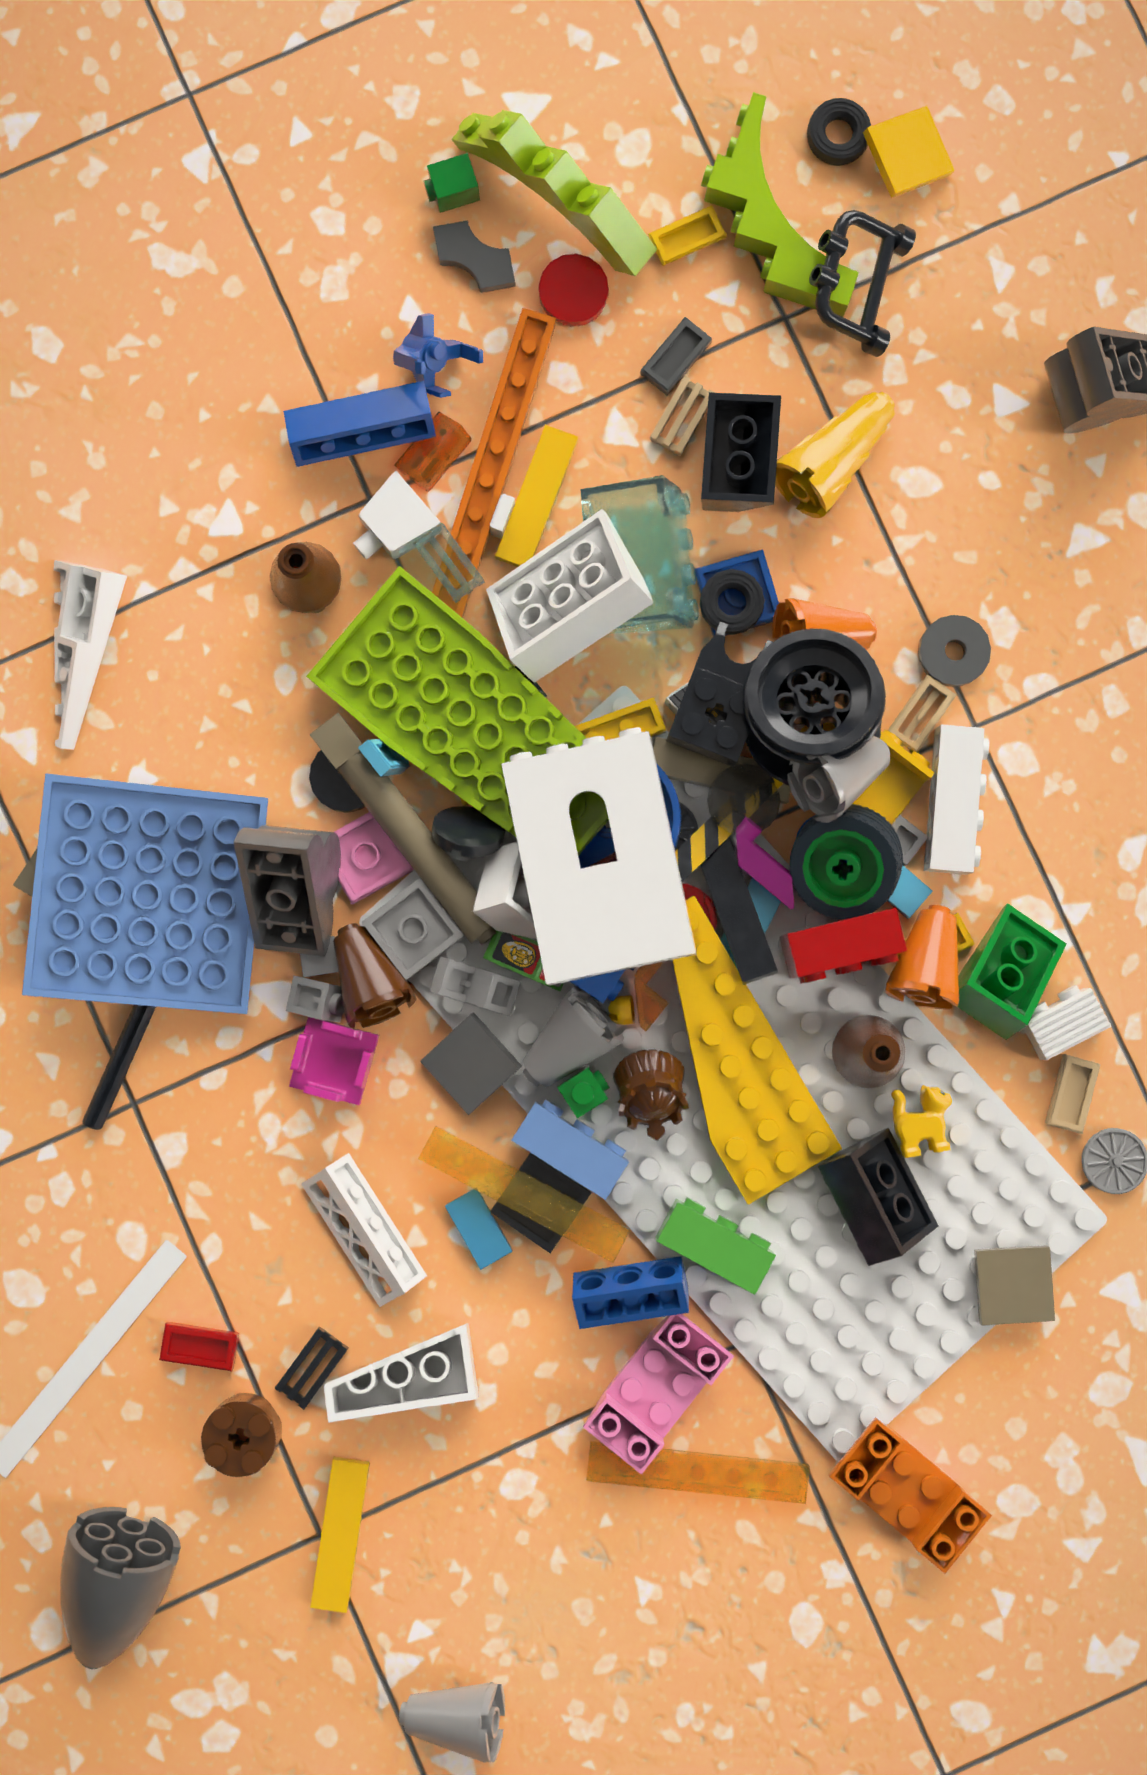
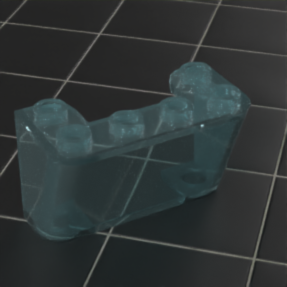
(655, 532)

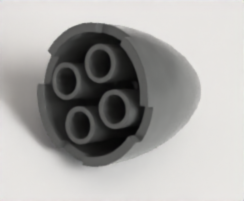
(113, 1581)

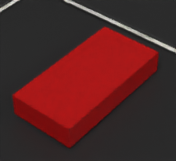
(199, 1346)

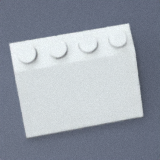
(567, 597)

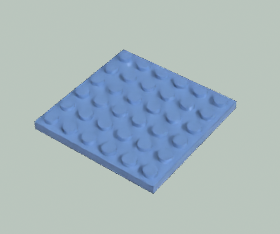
(140, 896)

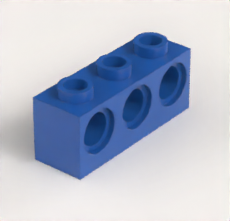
(630, 1292)

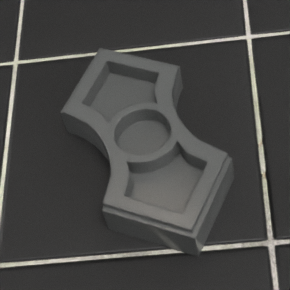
(462, 249)

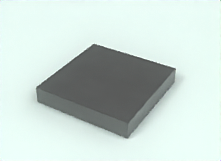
(471, 1063)

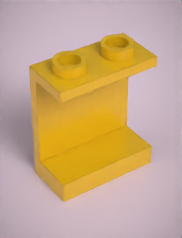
(898, 782)

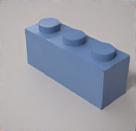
(571, 1148)

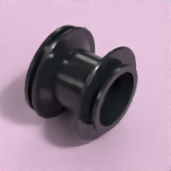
(807, 669)

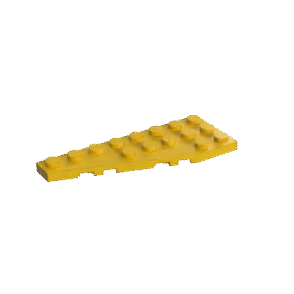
(748, 1086)

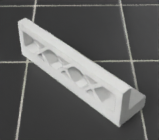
(368, 1227)

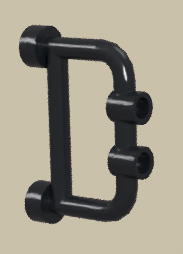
(826, 278)

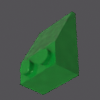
(1008, 972)

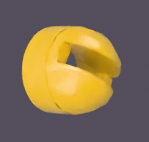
(622, 1010)

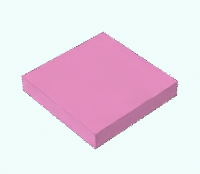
(368, 859)

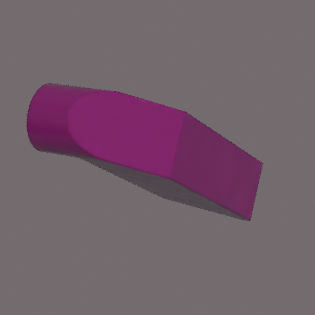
(761, 864)

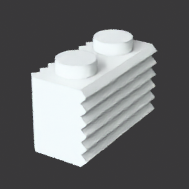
(1065, 1022)

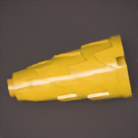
(824, 463)

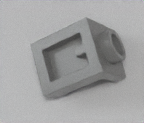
(315, 999)

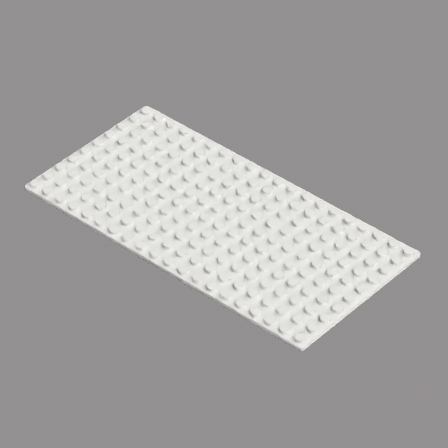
(824, 1324)

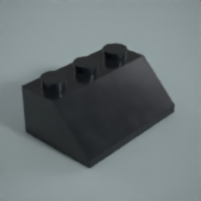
(740, 451)
(878, 1197)

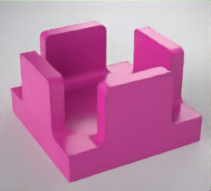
(333, 1061)

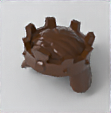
(650, 1090)

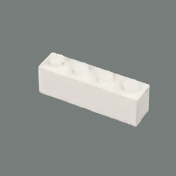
(955, 800)

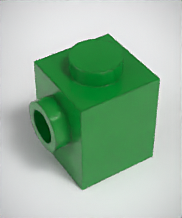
(452, 183)
(584, 1091)

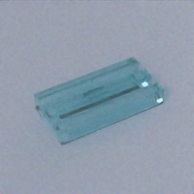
(466, 587)

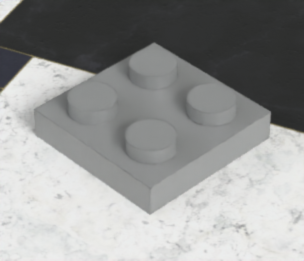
(413, 929)

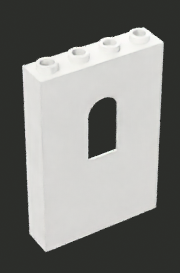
(608, 912)

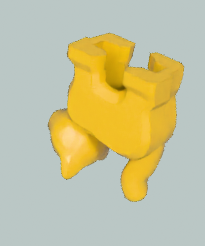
(919, 1126)

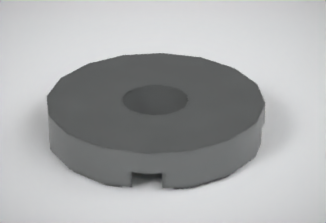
(967, 634)

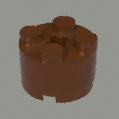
(223, 1447)

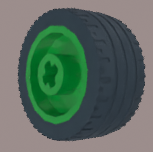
(850, 887)

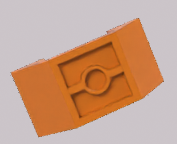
(911, 1494)

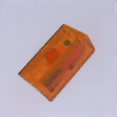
(430, 458)

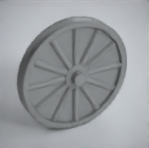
(1114, 1161)

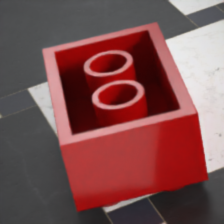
(843, 945)

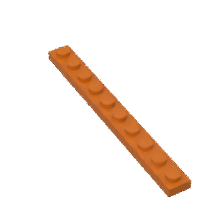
(497, 446)

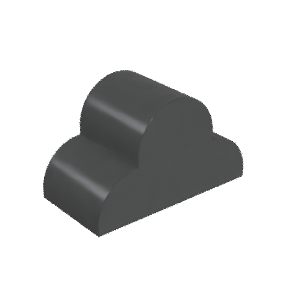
(1099, 378)
(289, 886)

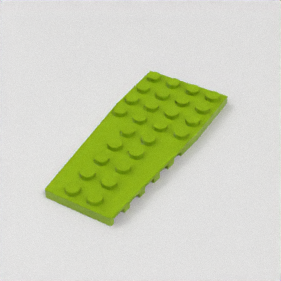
(446, 700)

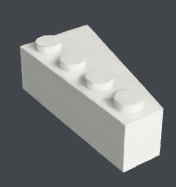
(415, 1378)

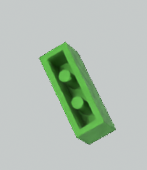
(716, 1244)

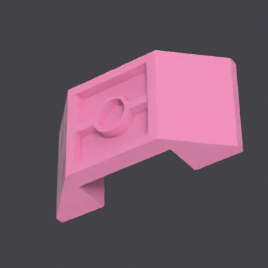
(655, 1389)

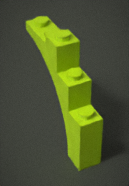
(554, 175)
(760, 227)

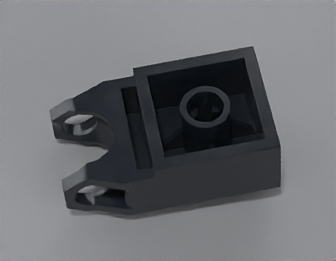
(718, 686)

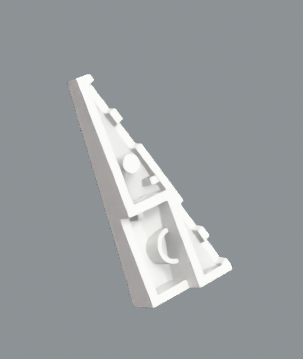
(87, 612)

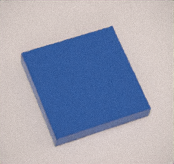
(733, 601)

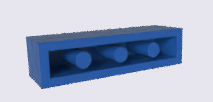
(359, 423)

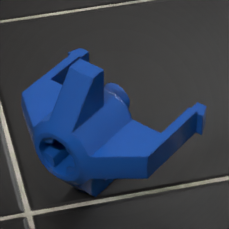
(428, 354)

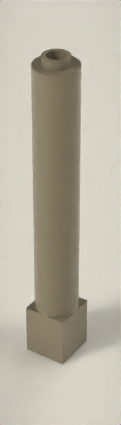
(403, 827)

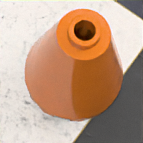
(803, 615)
(930, 964)

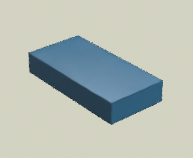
(478, 1228)

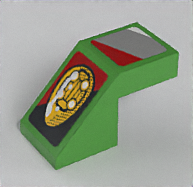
(518, 955)

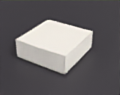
(501, 515)

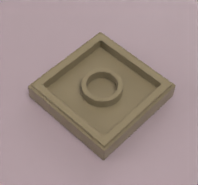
(1014, 1285)

